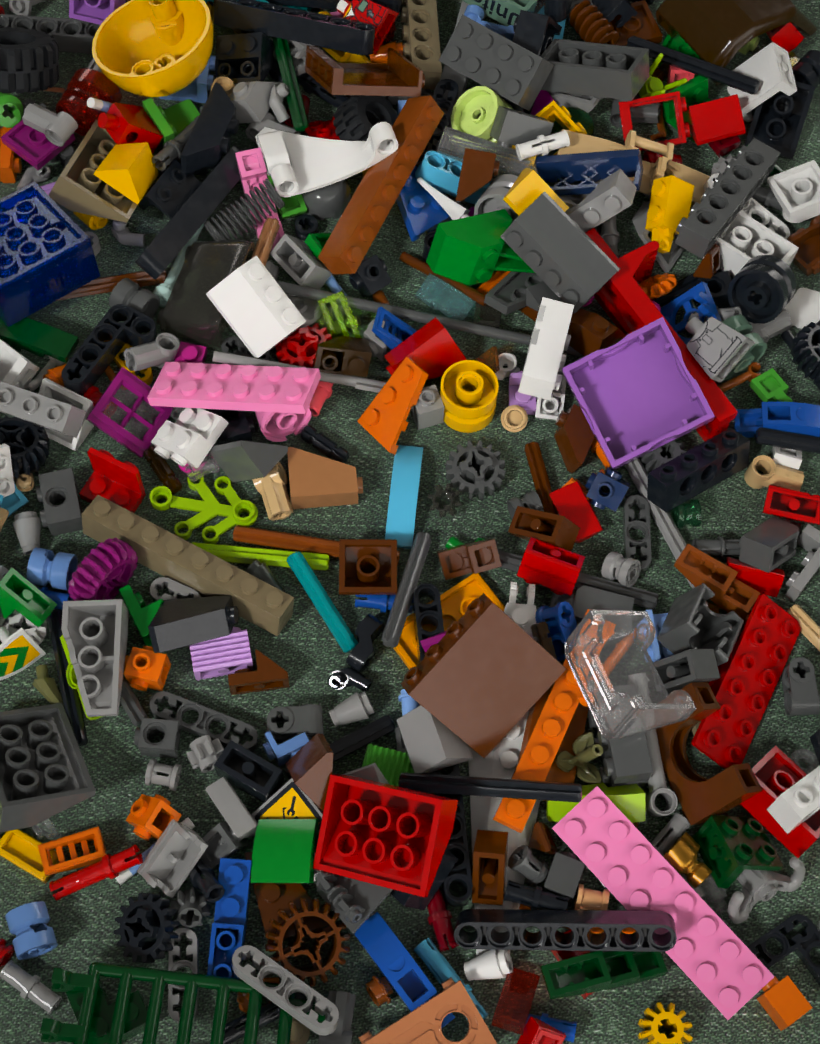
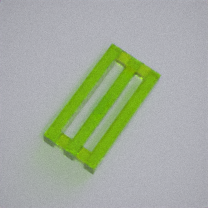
(332, 299)

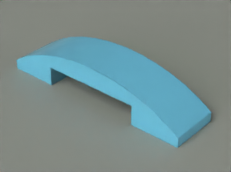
(404, 495)

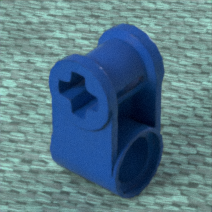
(559, 625)

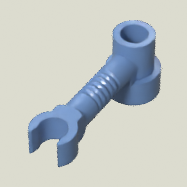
(477, 13)

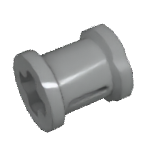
(170, 781)

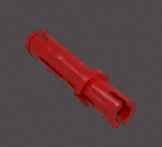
(107, 867)

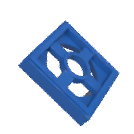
(707, 308)

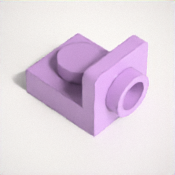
(525, 401)

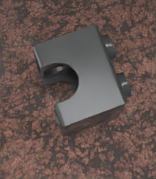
(695, 626)

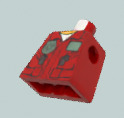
(371, 13)

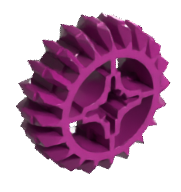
(103, 571)

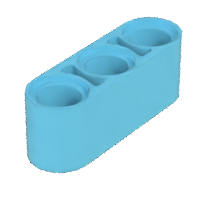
(444, 174)

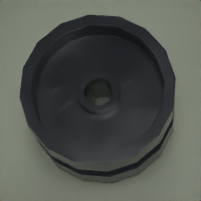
(762, 288)

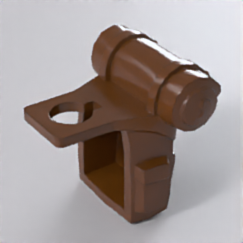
(808, 241)

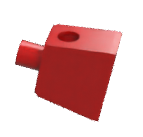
(130, 125)

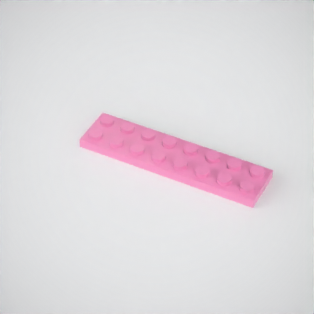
(647, 882)

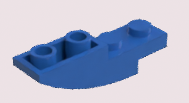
(780, 416)
(230, 916)
(396, 964)

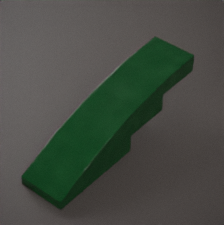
(39, 339)
(601, 972)

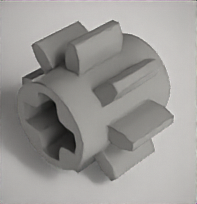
(204, 753)

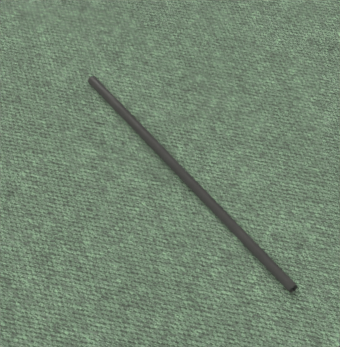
(417, 316)

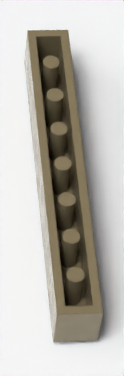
(189, 564)

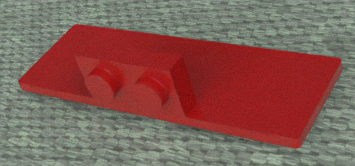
(747, 683)

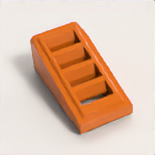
(76, 862)

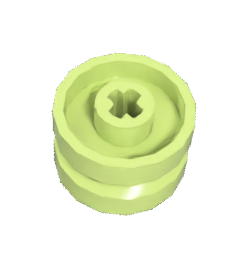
(476, 112)

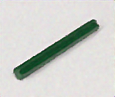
(290, 79)

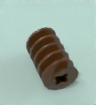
(591, 25)

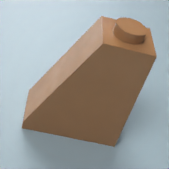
(321, 481)

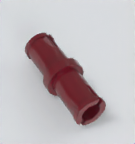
(441, 922)

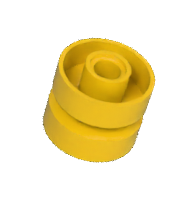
(469, 395)

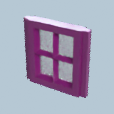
(126, 413)

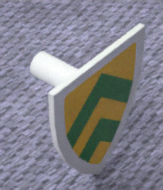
(17, 652)

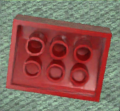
(383, 834)

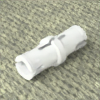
(542, 145)

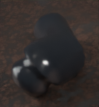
(349, 677)

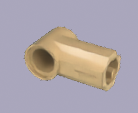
(773, 474)
(274, 493)

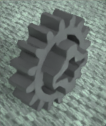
(483, 461)

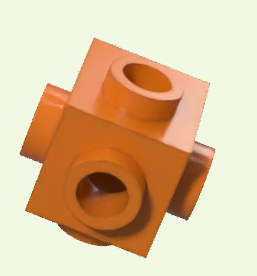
(146, 669)
(151, 816)

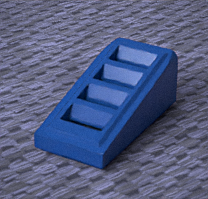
(397, 326)

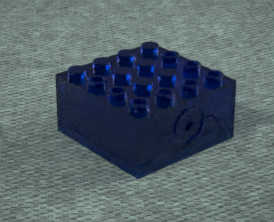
(40, 253)

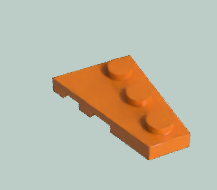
(391, 406)

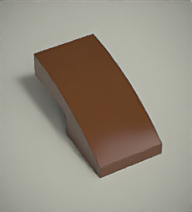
(469, 558)

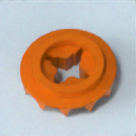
(658, 285)

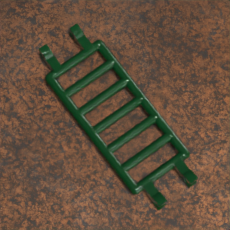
(88, 983)

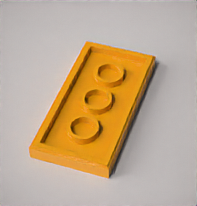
(453, 606)

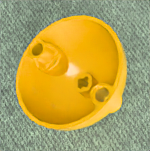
(153, 58)

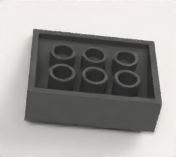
(39, 766)

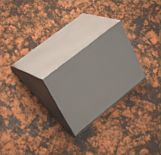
(430, 742)

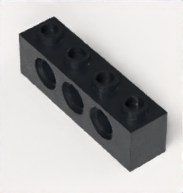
(698, 469)

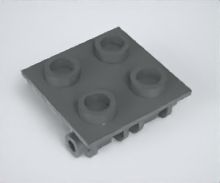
(350, 897)

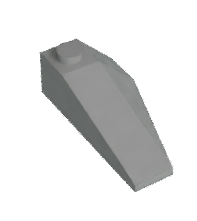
(97, 650)

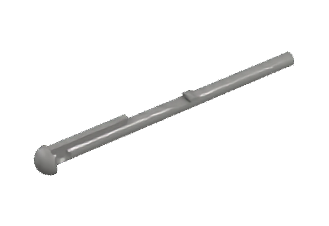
(353, 381)

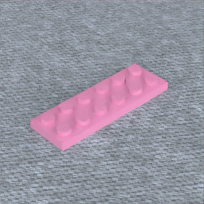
(235, 387)

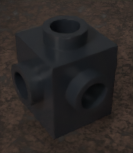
(370, 276)

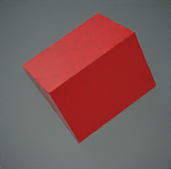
(715, 120)

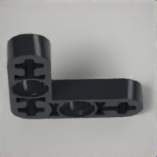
(800, 944)

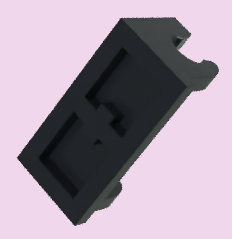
(612, 8)

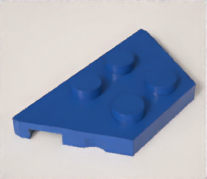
(419, 208)

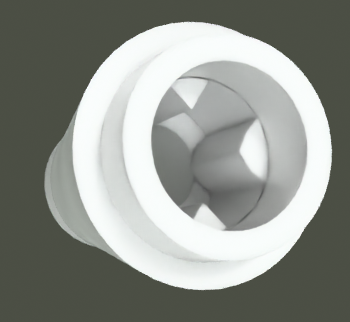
(489, 965)

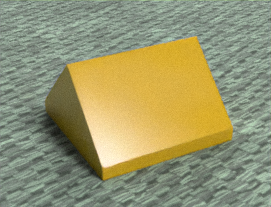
(129, 170)
(527, 190)

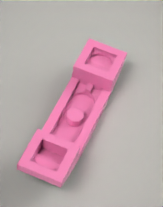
(252, 172)

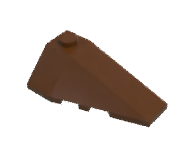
(587, 331)

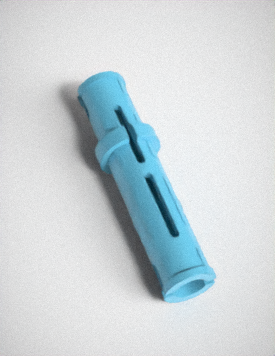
(442, 969)

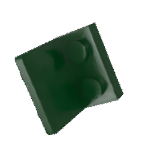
(734, 845)

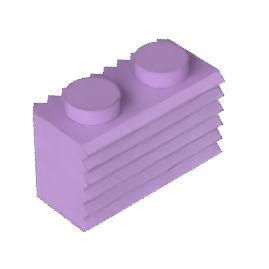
(221, 655)

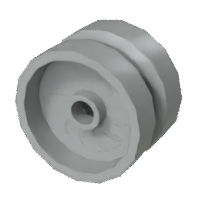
(493, 197)

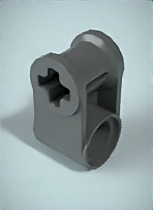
(800, 693)
(295, 721)

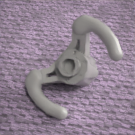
(762, 886)

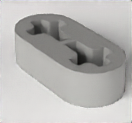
(175, 588)

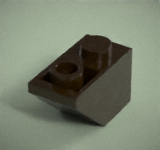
(344, 356)

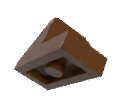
(267, 677)

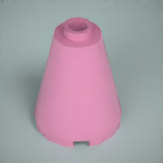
(279, 425)

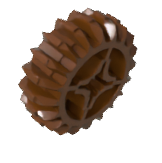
(321, 935)

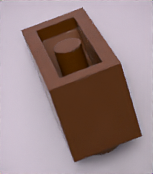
(476, 172)
(573, 437)
(544, 527)
(489, 867)

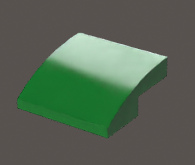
(284, 851)

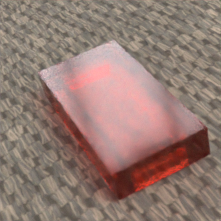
(516, 1001)

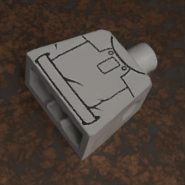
(716, 346)

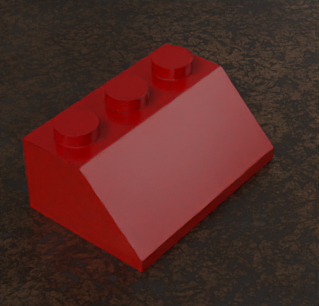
(776, 775)

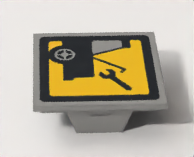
(288, 803)

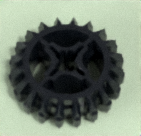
(805, 354)
(18, 436)

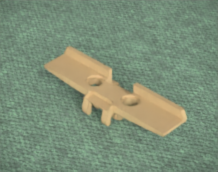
(662, 167)

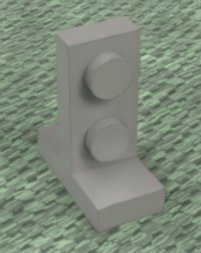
(810, 541)

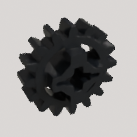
(146, 927)

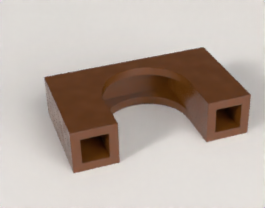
(697, 794)

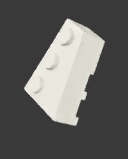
(546, 349)

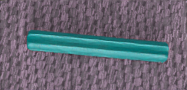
(322, 602)

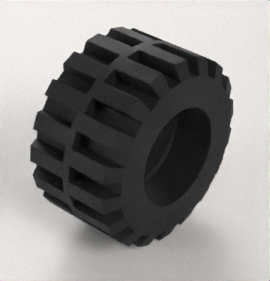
(360, 114)

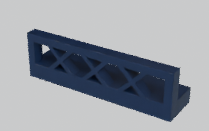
(588, 168)

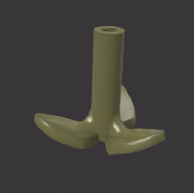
(584, 752)

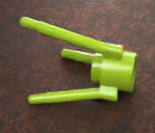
(654, 85)

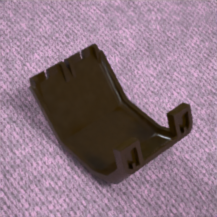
(723, 26)

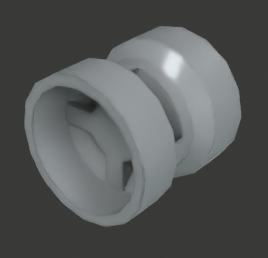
(621, 569)

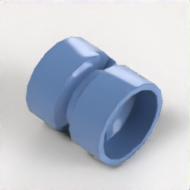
(50, 568)
(31, 930)

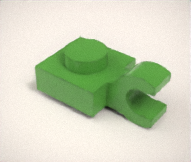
(770, 387)

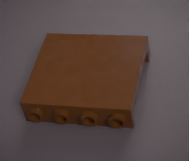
(392, 78)
(482, 676)

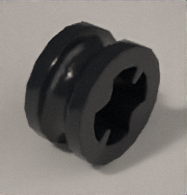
(304, 220)

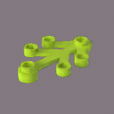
(208, 508)

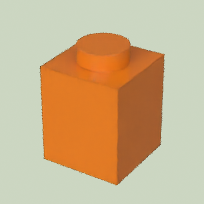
(783, 1002)

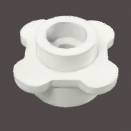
(509, 360)

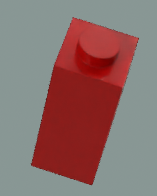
(429, 348)

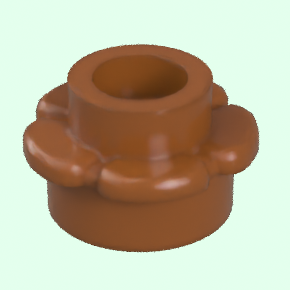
(379, 990)

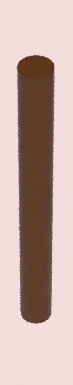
(424, 268)

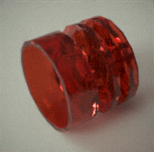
(82, 86)

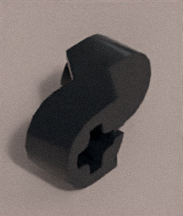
(363, 652)

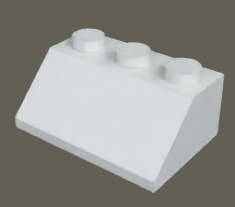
(256, 307)

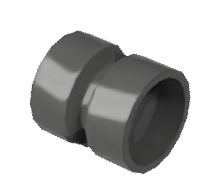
(132, 295)

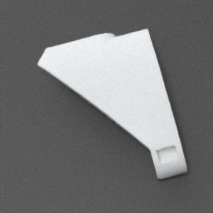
(310, 163)

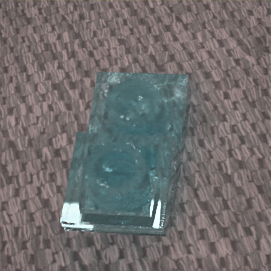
(444, 297)

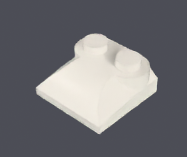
(798, 191)

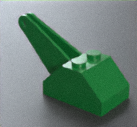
(472, 249)

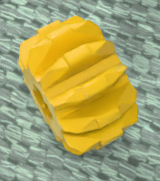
(669, 1020)

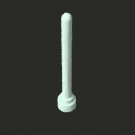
(165, 289)

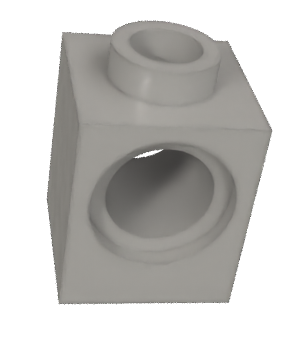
(429, 408)

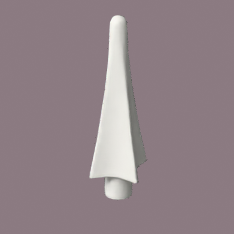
(452, 208)

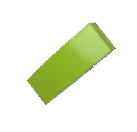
(627, 798)

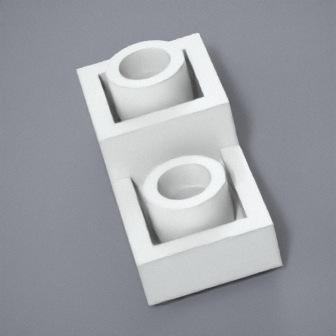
(552, 408)

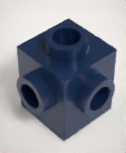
(602, 498)

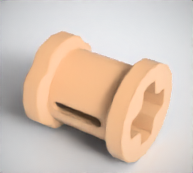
(591, 899)

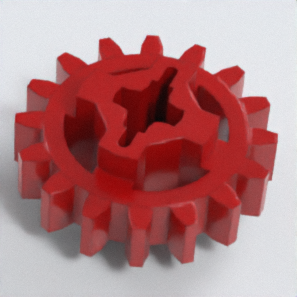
(301, 346)

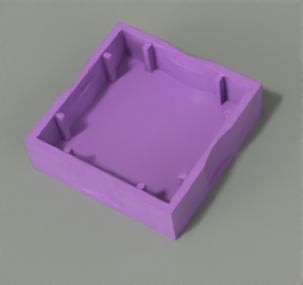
(638, 394)

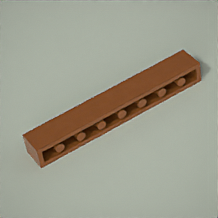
(380, 188)

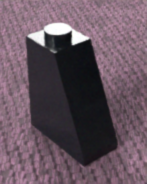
(192, 621)

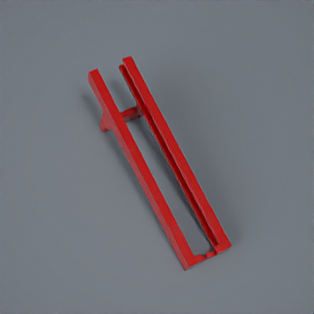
(632, 310)

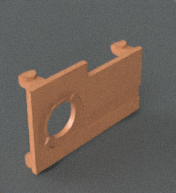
(425, 1021)

